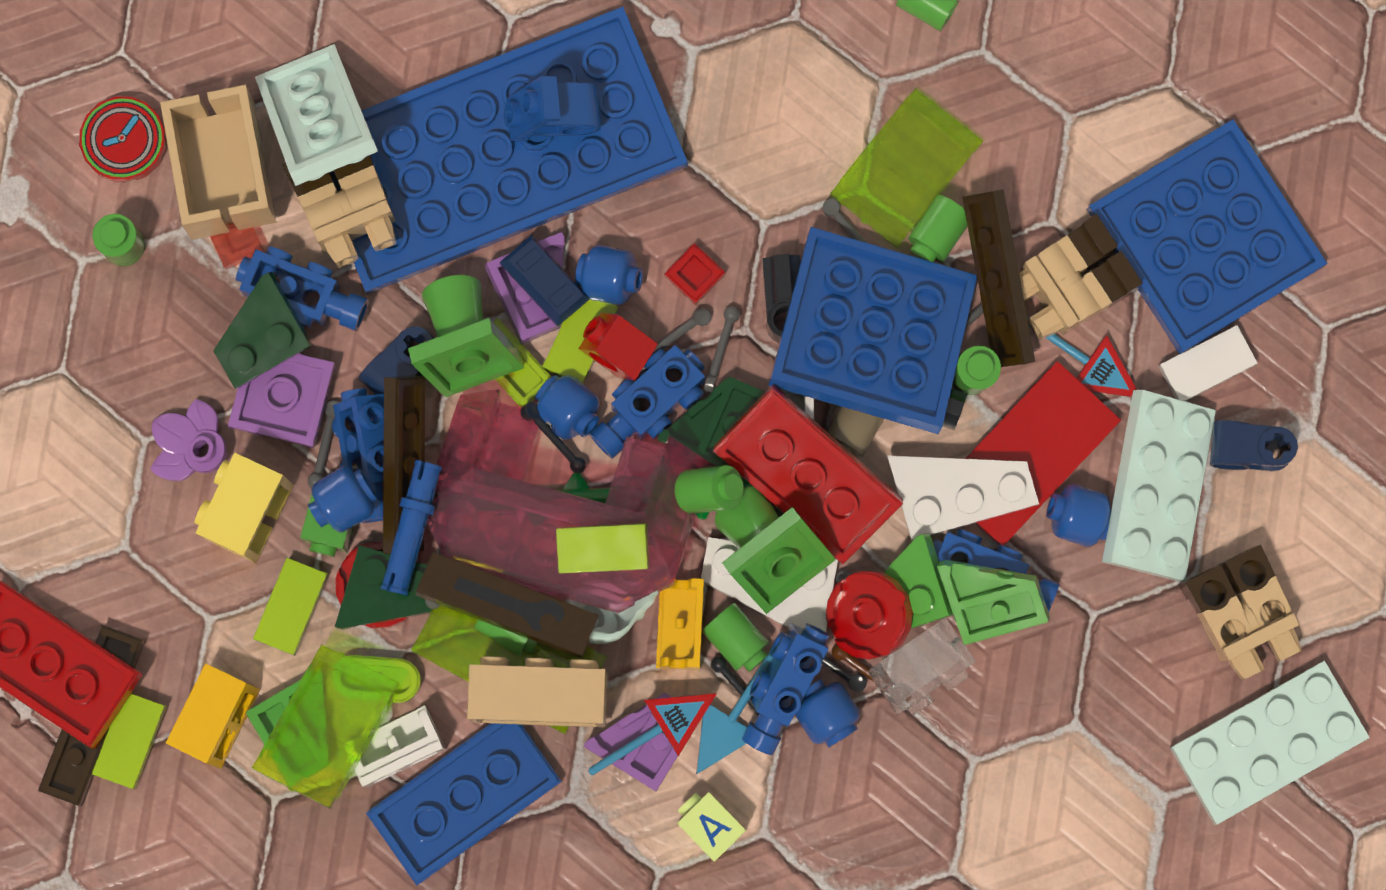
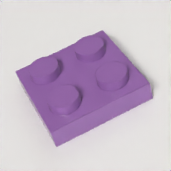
(285, 401)

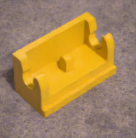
(680, 625)
(212, 716)

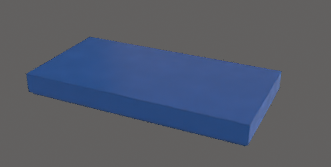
(463, 798)

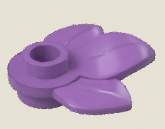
(182, 440)

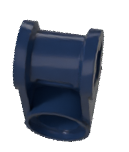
(393, 360)
(1242, 446)

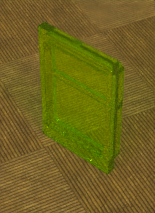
(906, 167)
(326, 726)

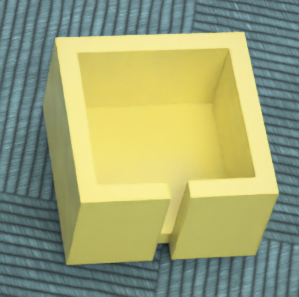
(239, 505)

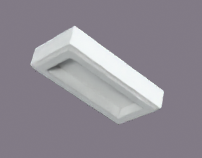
(1208, 364)

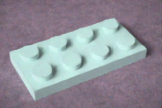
(315, 115)
(1158, 485)
(1269, 742)

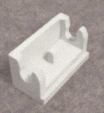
(399, 747)

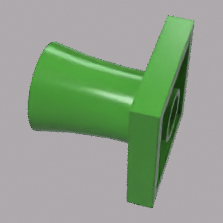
(466, 345)
(773, 551)

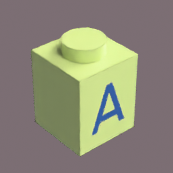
(709, 824)

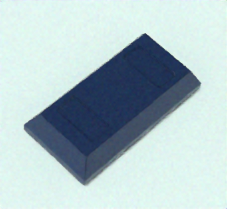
(544, 280)

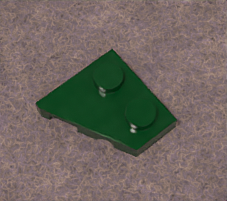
(261, 334)
(712, 418)
(369, 604)

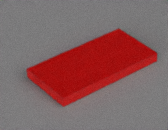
(1052, 432)
(809, 470)
(60, 669)

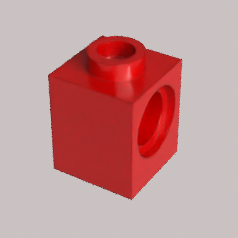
(617, 345)

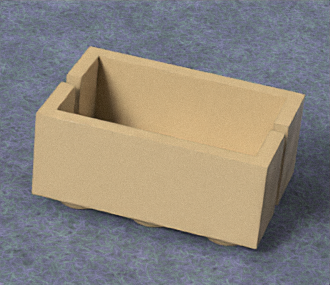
(218, 162)
(537, 693)

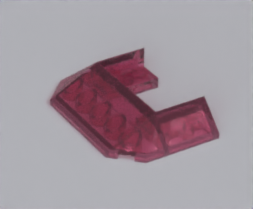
(510, 526)

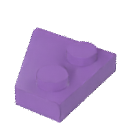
(523, 313)
(646, 763)

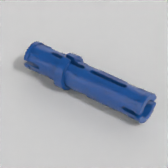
(411, 527)

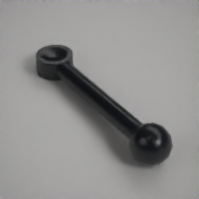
(530, 412)
(719, 665)
(856, 682)

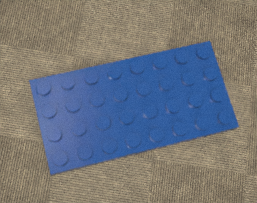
(464, 182)

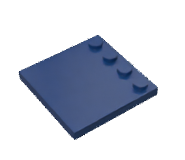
(1208, 236)
(873, 330)

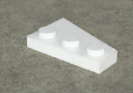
(959, 492)
(801, 607)

